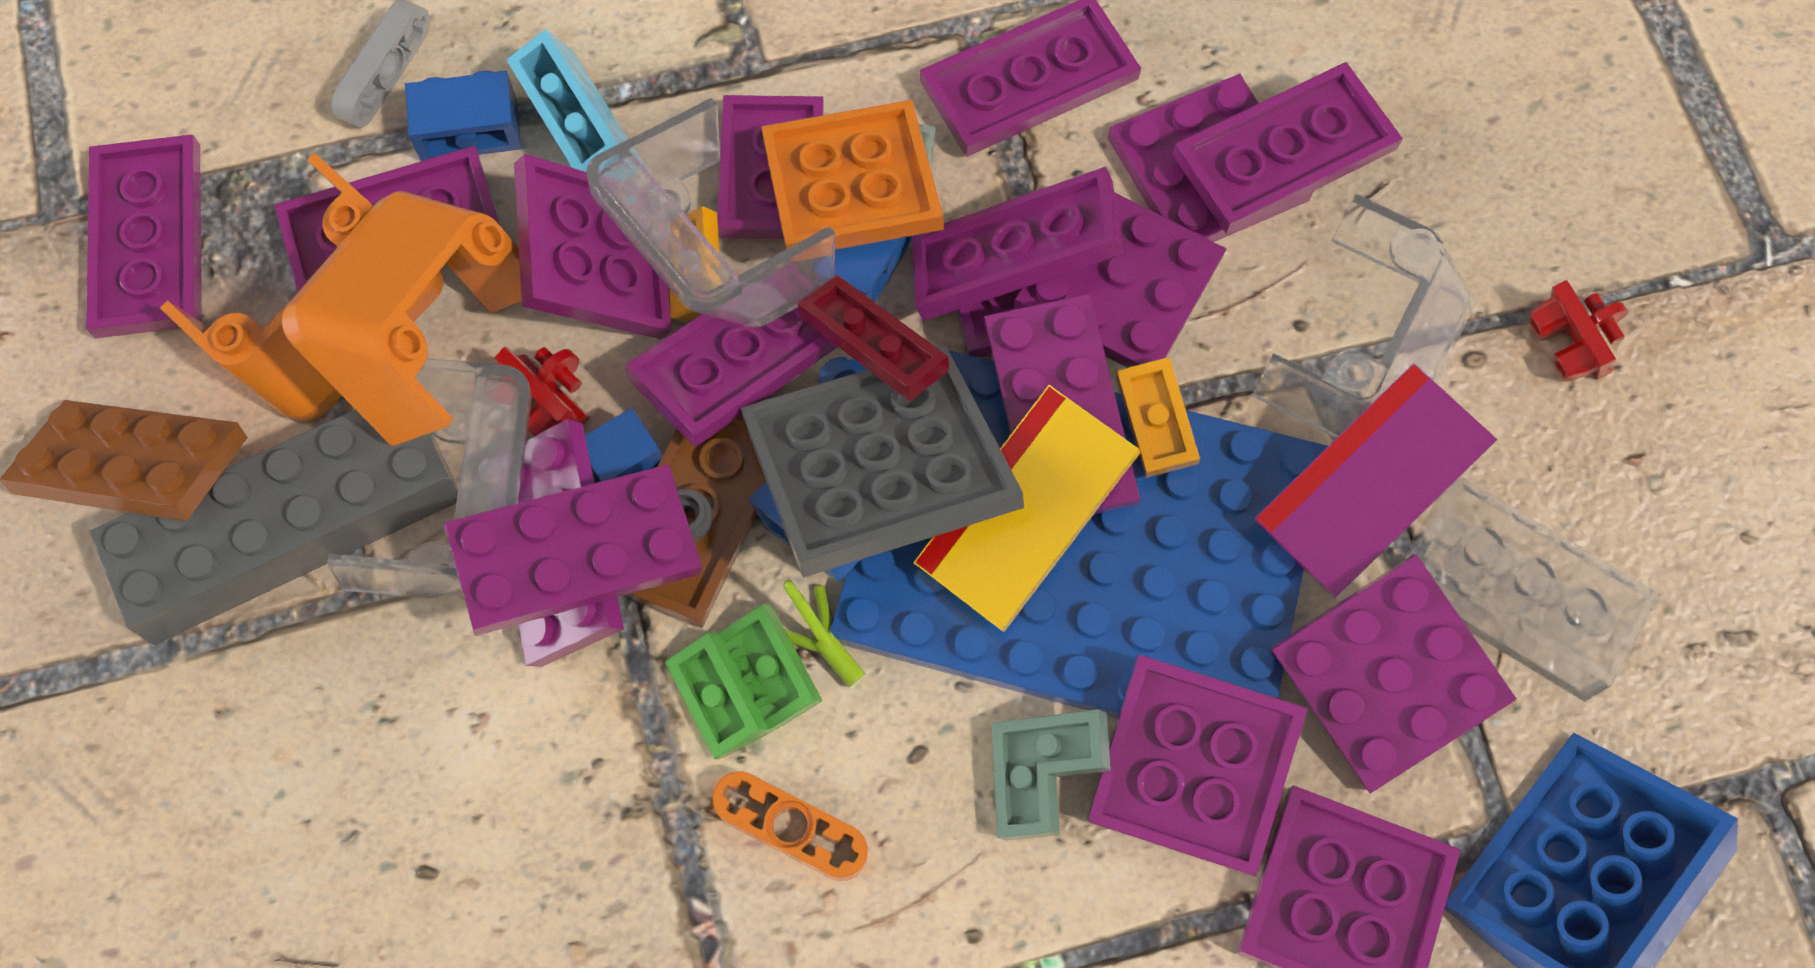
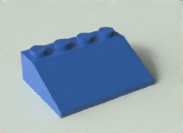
(1594, 866)

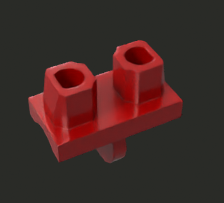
(1590, 350)
(545, 384)

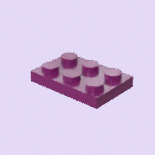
(745, 184)

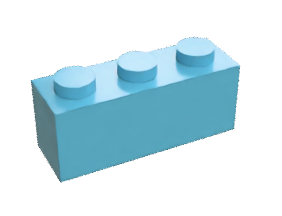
(566, 99)

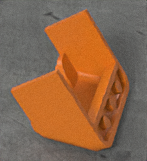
(356, 304)
(265, 356)

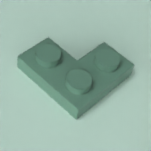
(1031, 756)

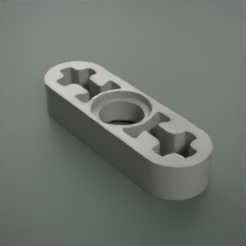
(380, 63)

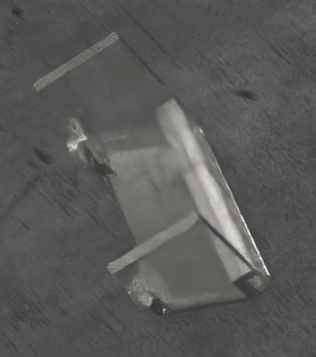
(647, 200)
(1422, 337)
(492, 420)

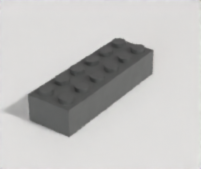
(270, 523)

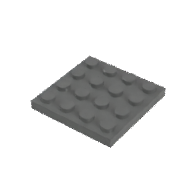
(872, 471)

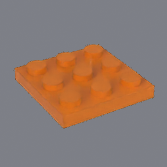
(855, 173)

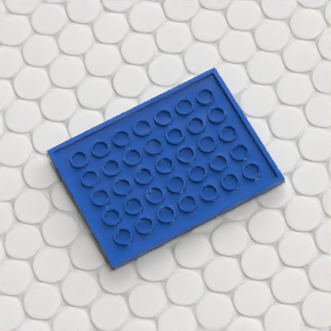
(1159, 579)

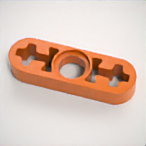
(745, 819)

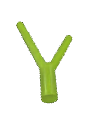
(826, 642)

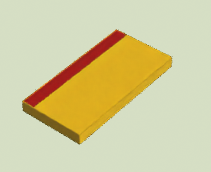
(1065, 471)

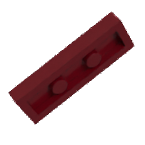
(874, 337)

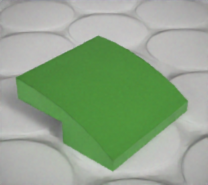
(743, 681)

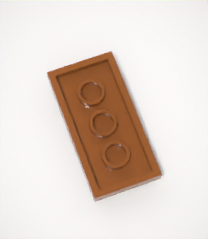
(124, 459)
(727, 476)

